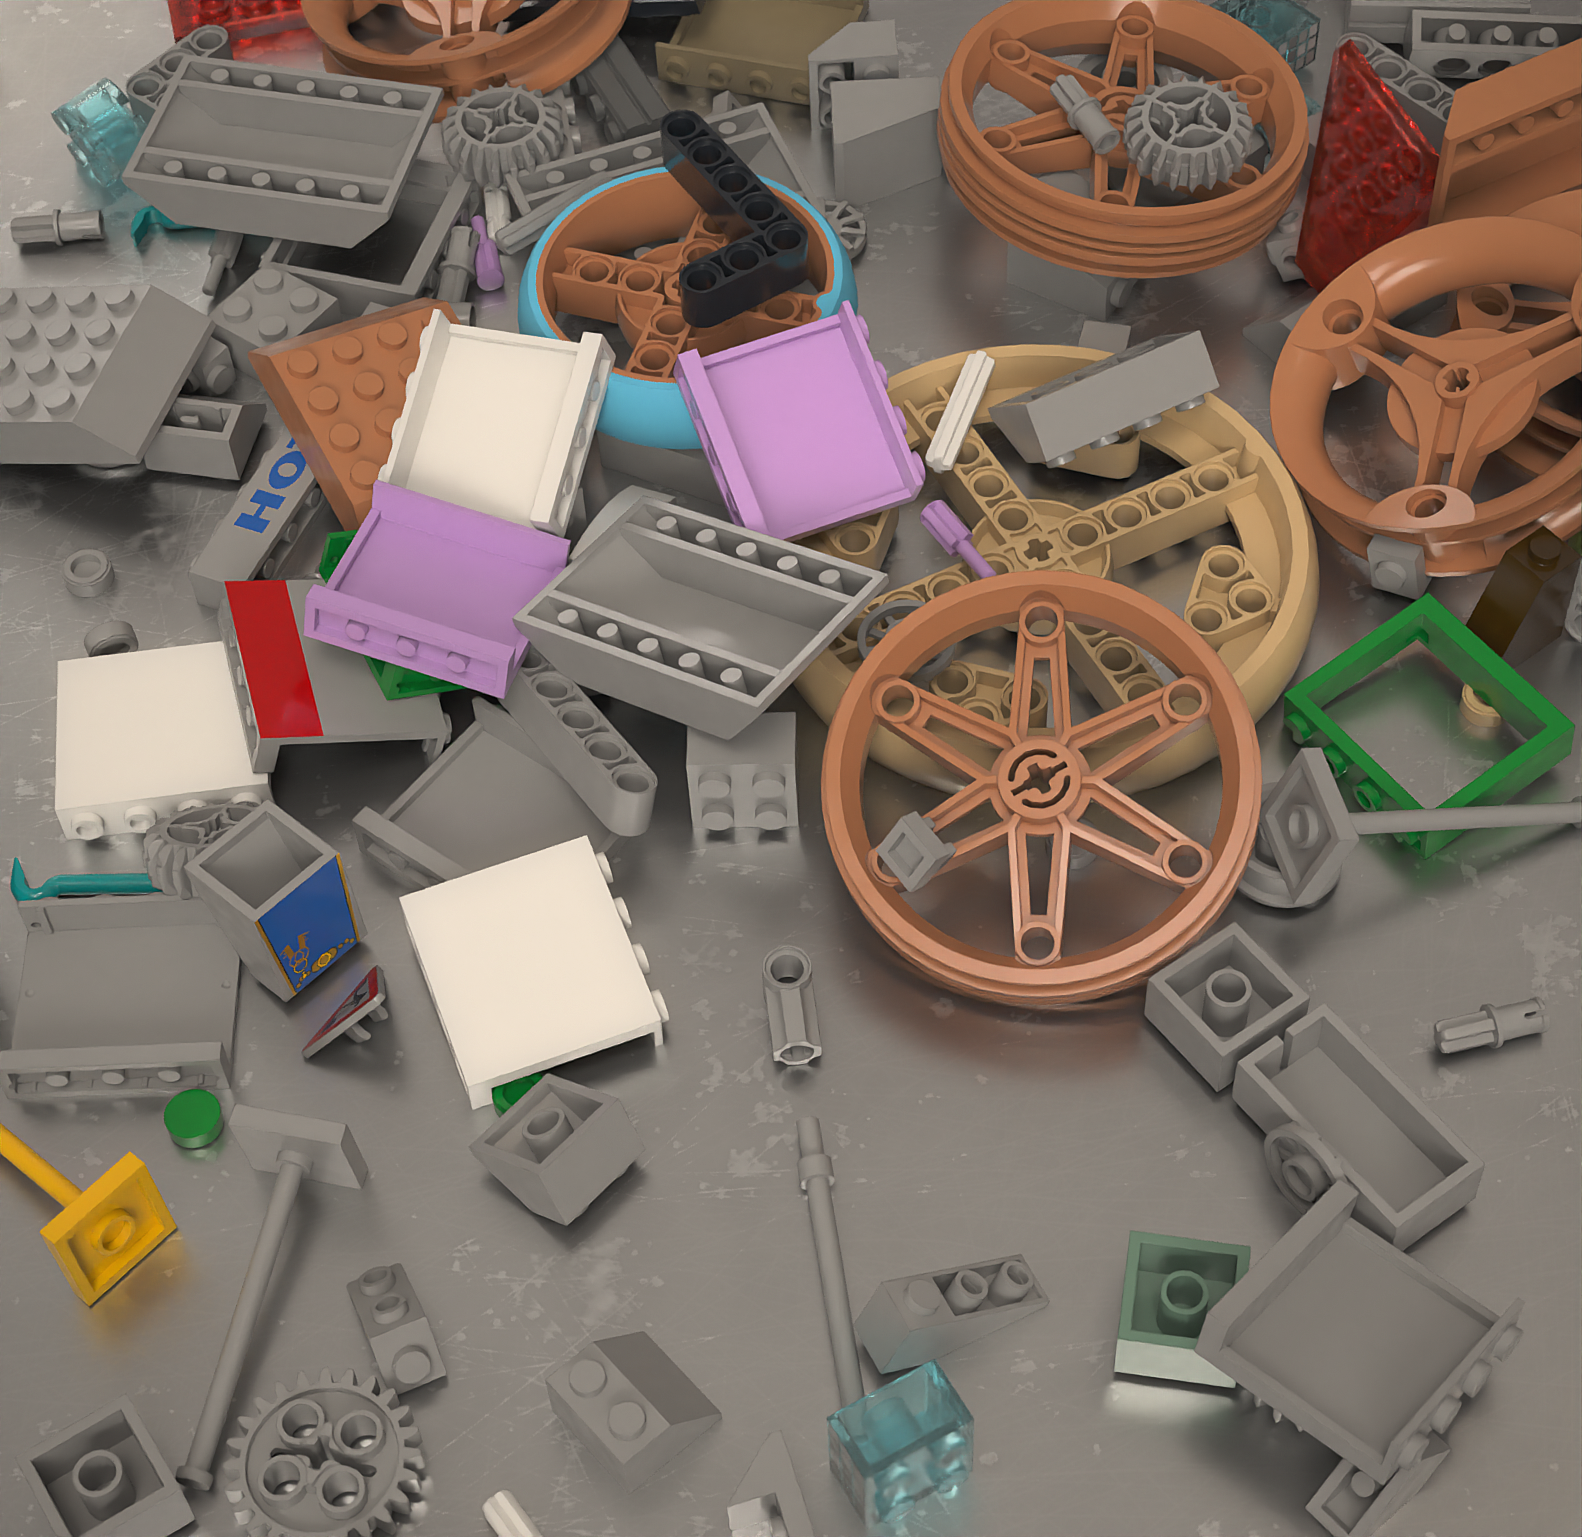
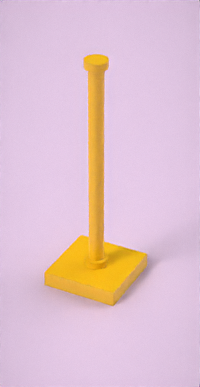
(102, 1228)

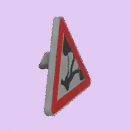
(361, 1001)

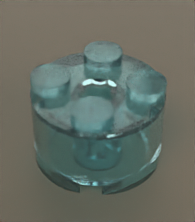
(101, 129)

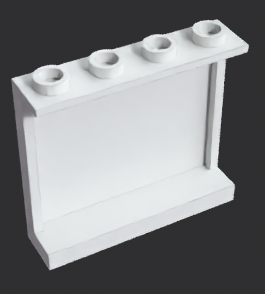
(500, 421)
(148, 740)
(531, 965)

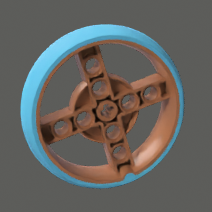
(579, 275)

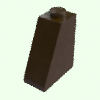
(1527, 597)

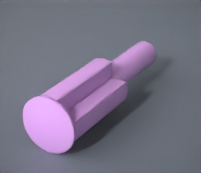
(486, 259)
(954, 536)

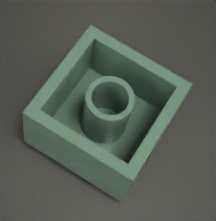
(1166, 1302)

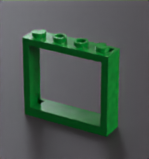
(1478, 666)

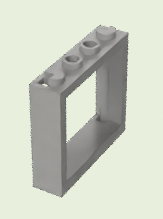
(426, 183)

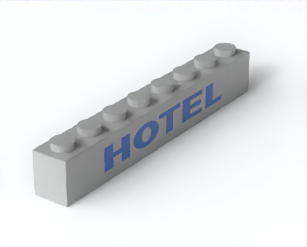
(264, 522)

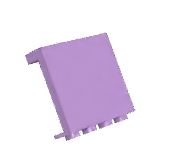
(801, 428)
(436, 589)

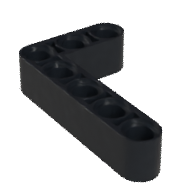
(768, 240)

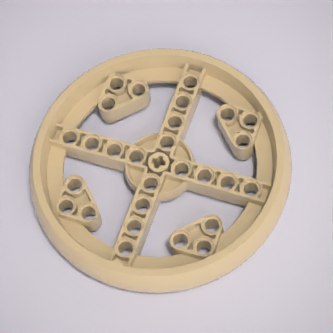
(1245, 604)

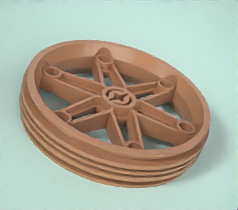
(1108, 232)
(1057, 761)

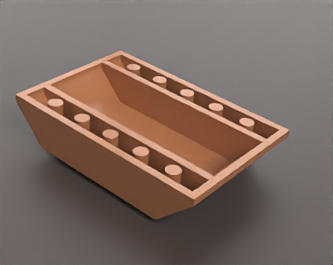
(1512, 138)
(343, 395)

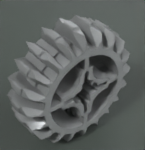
(501, 133)
(1187, 133)
(181, 838)

